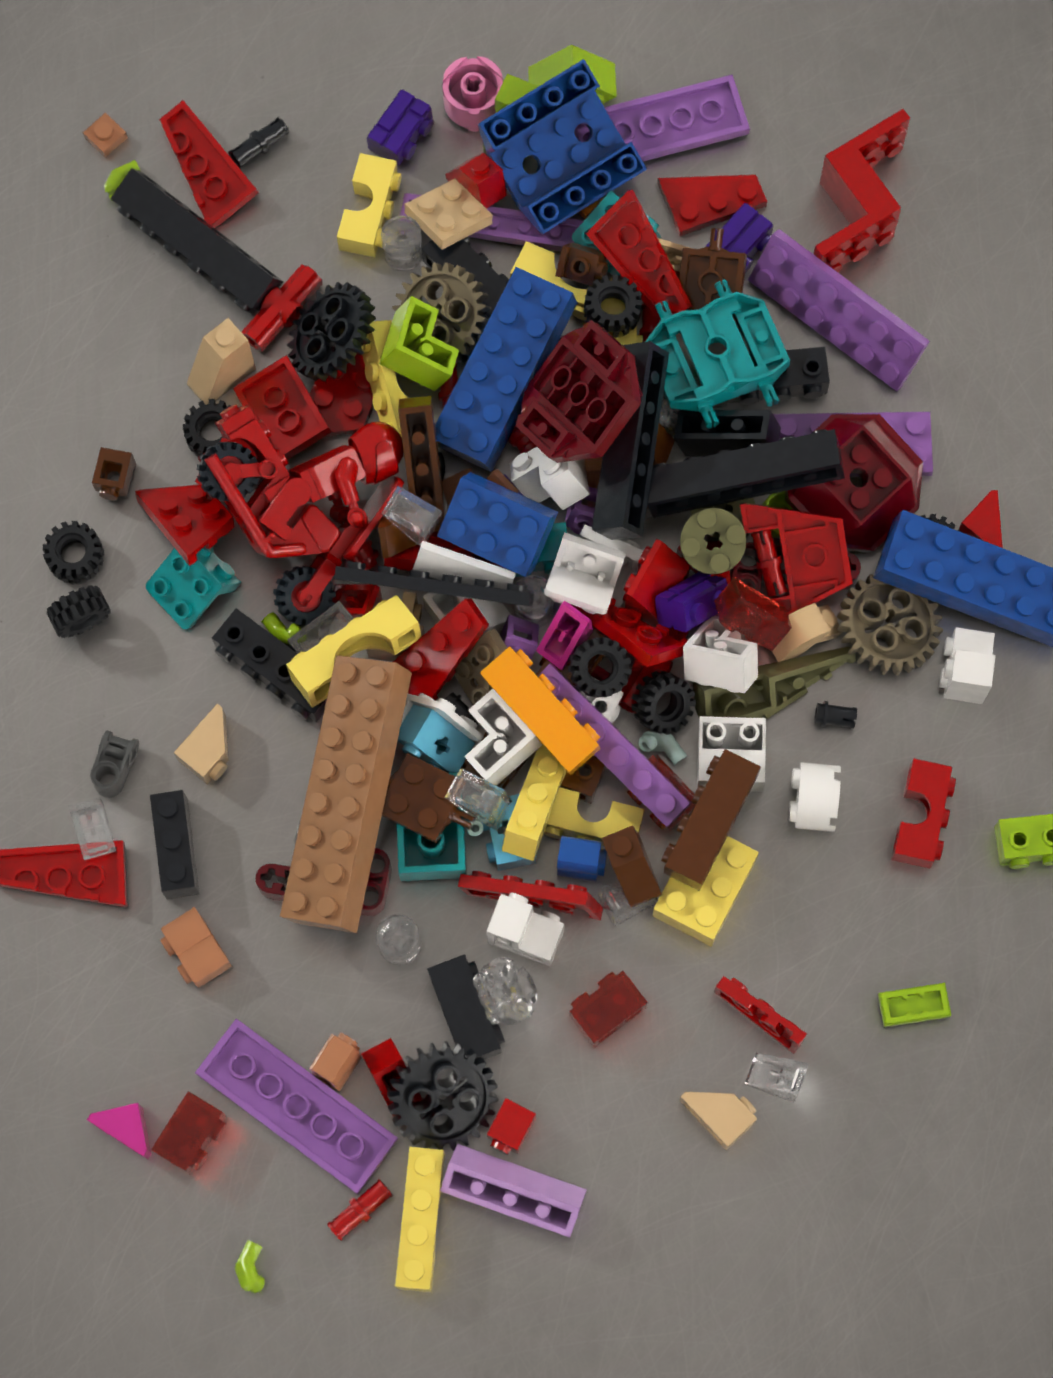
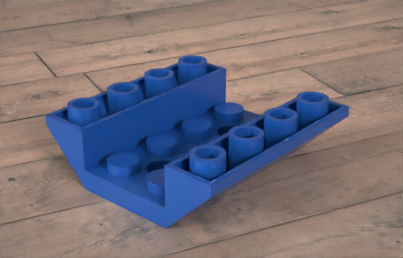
(568, 170)

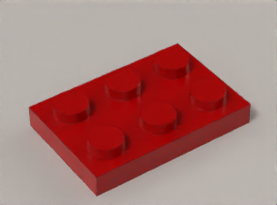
(285, 407)

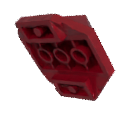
(581, 396)
(888, 474)

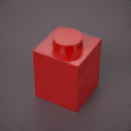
(510, 1127)

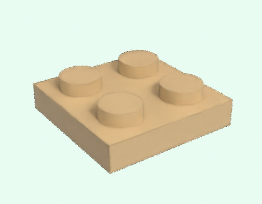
(448, 213)

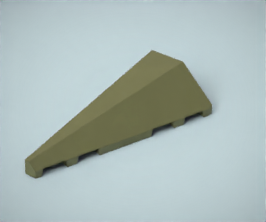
(774, 688)

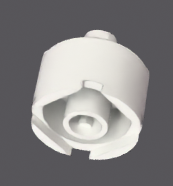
(816, 796)

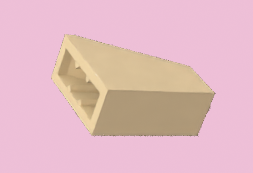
(220, 362)

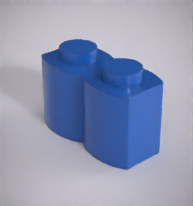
(581, 859)

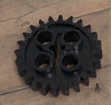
(331, 331)
(462, 1116)

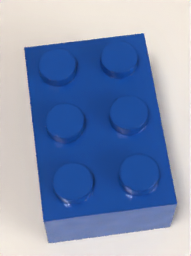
(497, 524)

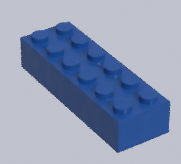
(503, 363)
(968, 576)

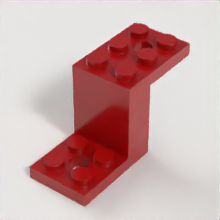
(860, 192)

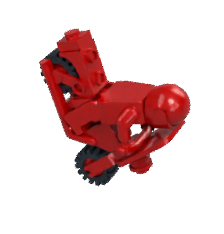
(278, 515)

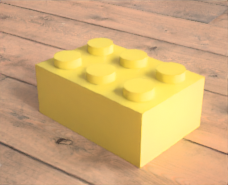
(705, 911)

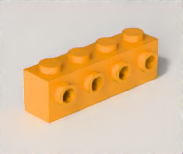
(540, 710)

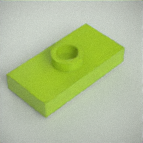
(914, 1005)

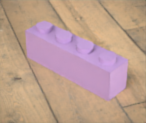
(513, 1190)

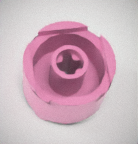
(471, 90)

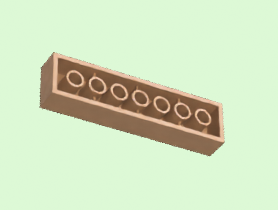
(346, 794)

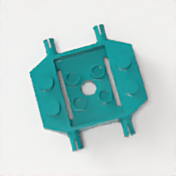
(724, 374)

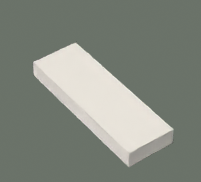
(448, 562)

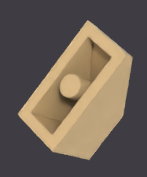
(206, 747)
(721, 1114)

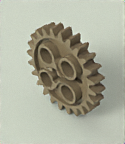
(457, 290)
(902, 649)

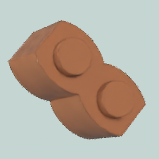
(195, 947)
(336, 1061)

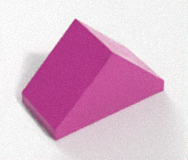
(564, 634)
(125, 1125)

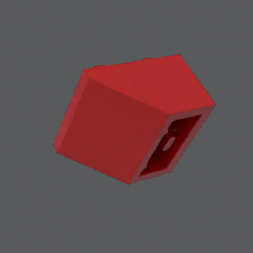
(658, 572)

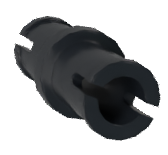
(259, 142)

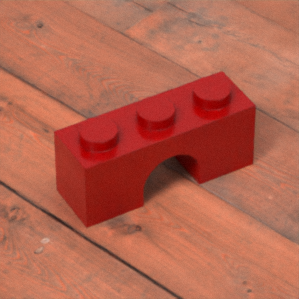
(920, 842)

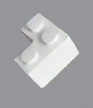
(543, 478)
(720, 658)
(969, 666)
(507, 741)
(524, 931)

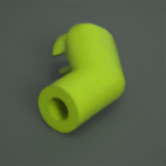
(117, 176)
(278, 629)
(246, 1270)

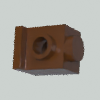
(570, 259)
(110, 464)
(585, 784)

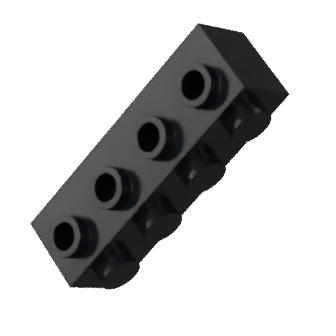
(804, 377)
(262, 659)

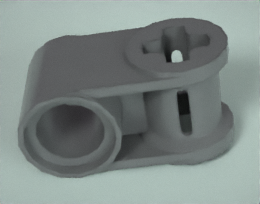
(113, 757)

